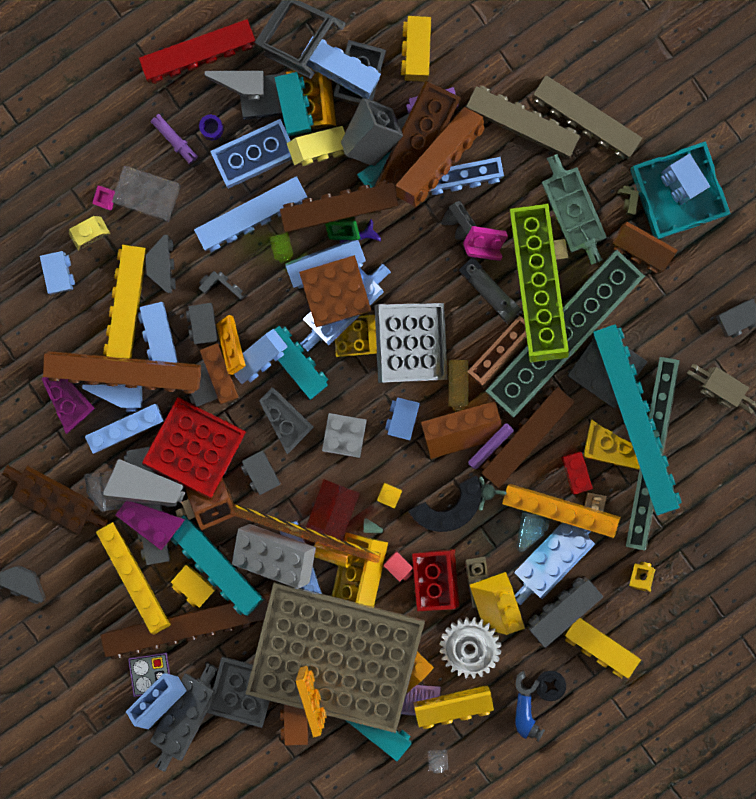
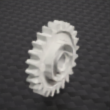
(470, 661)

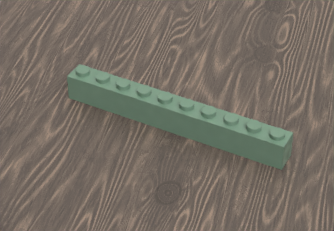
(660, 412)

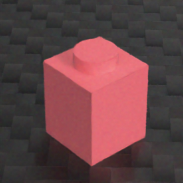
(398, 566)

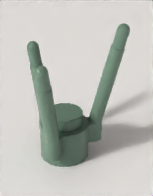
(487, 493)

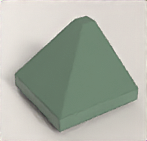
(370, 527)

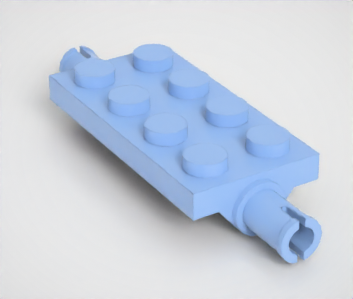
(332, 331)
(552, 560)

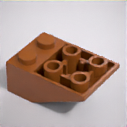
(213, 510)

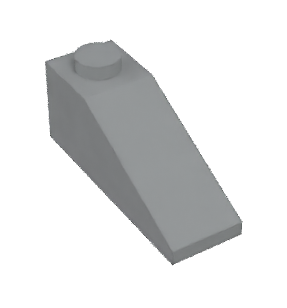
(244, 83)

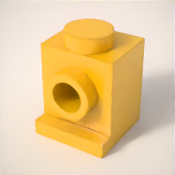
(638, 570)

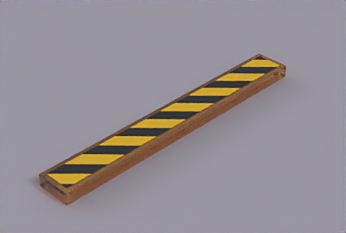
(305, 533)

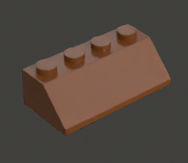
(461, 429)

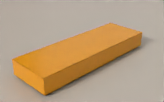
(230, 345)

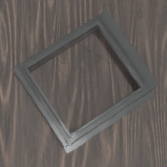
(285, 59)

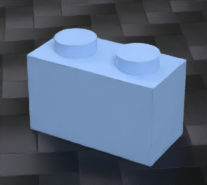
(57, 272)

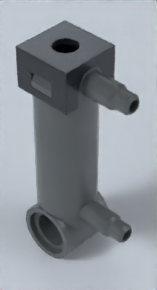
(490, 291)

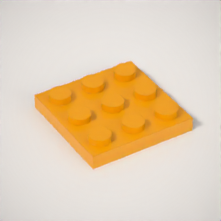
(310, 699)

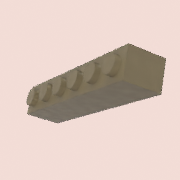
(586, 117)
(522, 122)

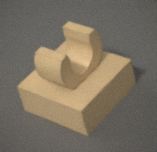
(595, 501)
(186, 510)

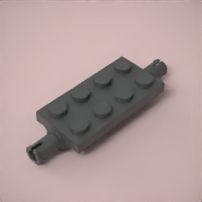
(184, 717)

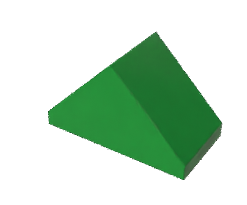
(343, 229)

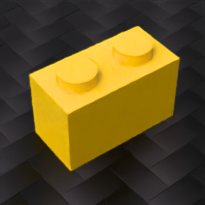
(192, 585)

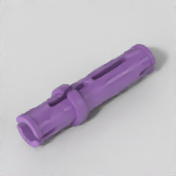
(174, 139)

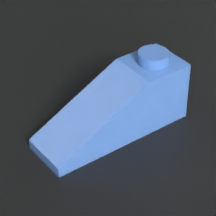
(119, 395)

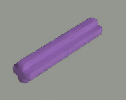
(499, 437)

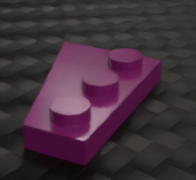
(68, 402)
(151, 523)

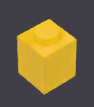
(389, 495)

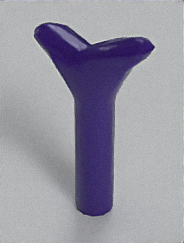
(368, 233)

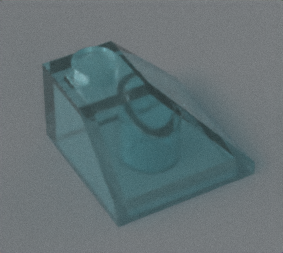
(531, 529)

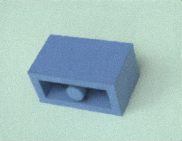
(402, 419)

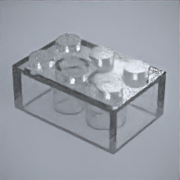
(146, 193)

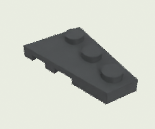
(285, 419)

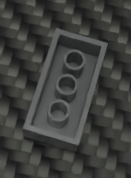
(564, 611)

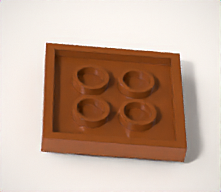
(335, 291)

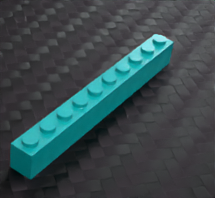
(636, 419)

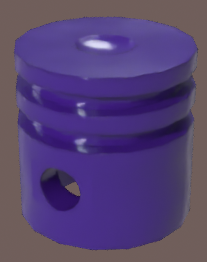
(211, 127)

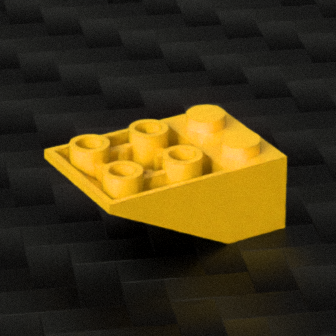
(357, 338)

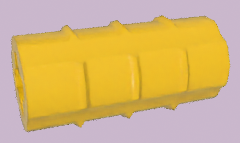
(333, 556)

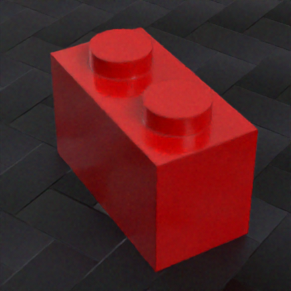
(576, 472)

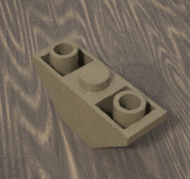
(476, 571)

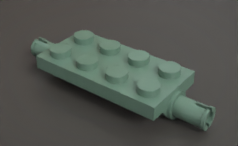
(574, 209)

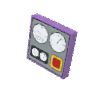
(147, 670)

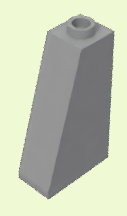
(141, 486)

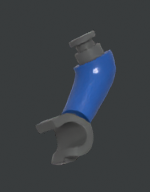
(524, 720)

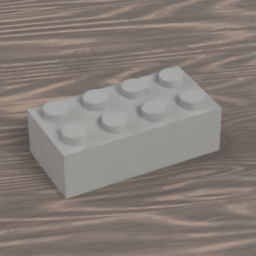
(273, 556)

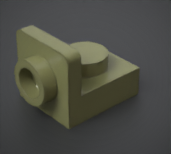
(630, 203)

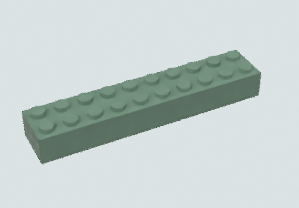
(581, 316)

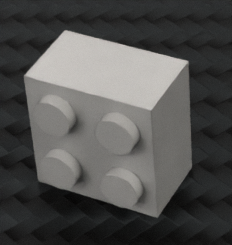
(344, 435)

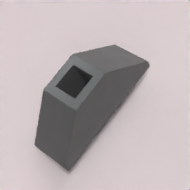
(160, 264)
(24, 582)

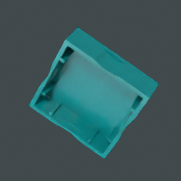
(661, 210)

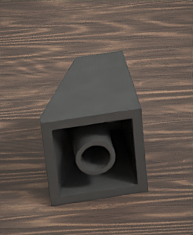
(371, 132)

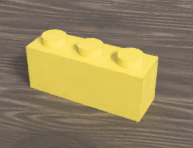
(317, 146)

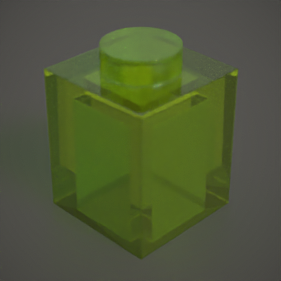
(281, 247)

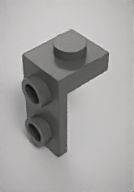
(209, 281)

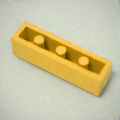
(601, 646)

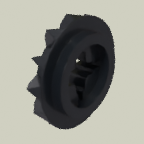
(560, 684)

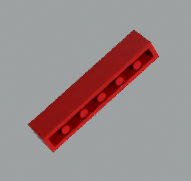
(197, 51)

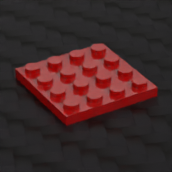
(193, 448)

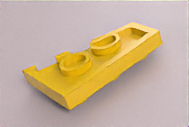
(609, 448)

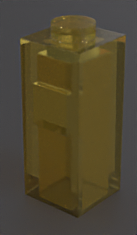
(457, 384)

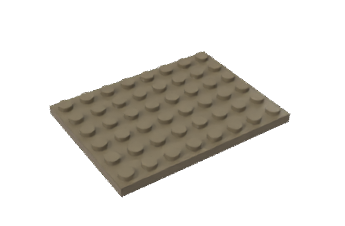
(355, 652)

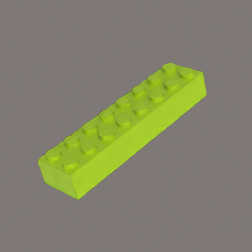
(539, 283)

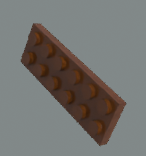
(423, 126)

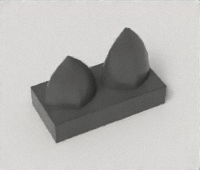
(458, 214)

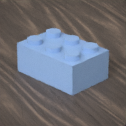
(684, 179)

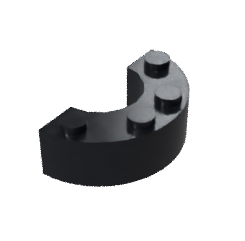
(456, 516)

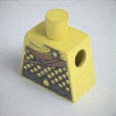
(88, 232)

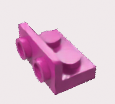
(485, 243)

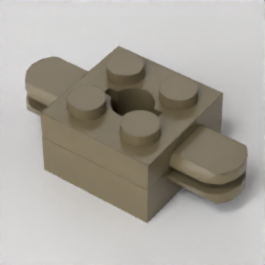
(722, 387)

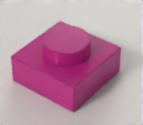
(104, 197)

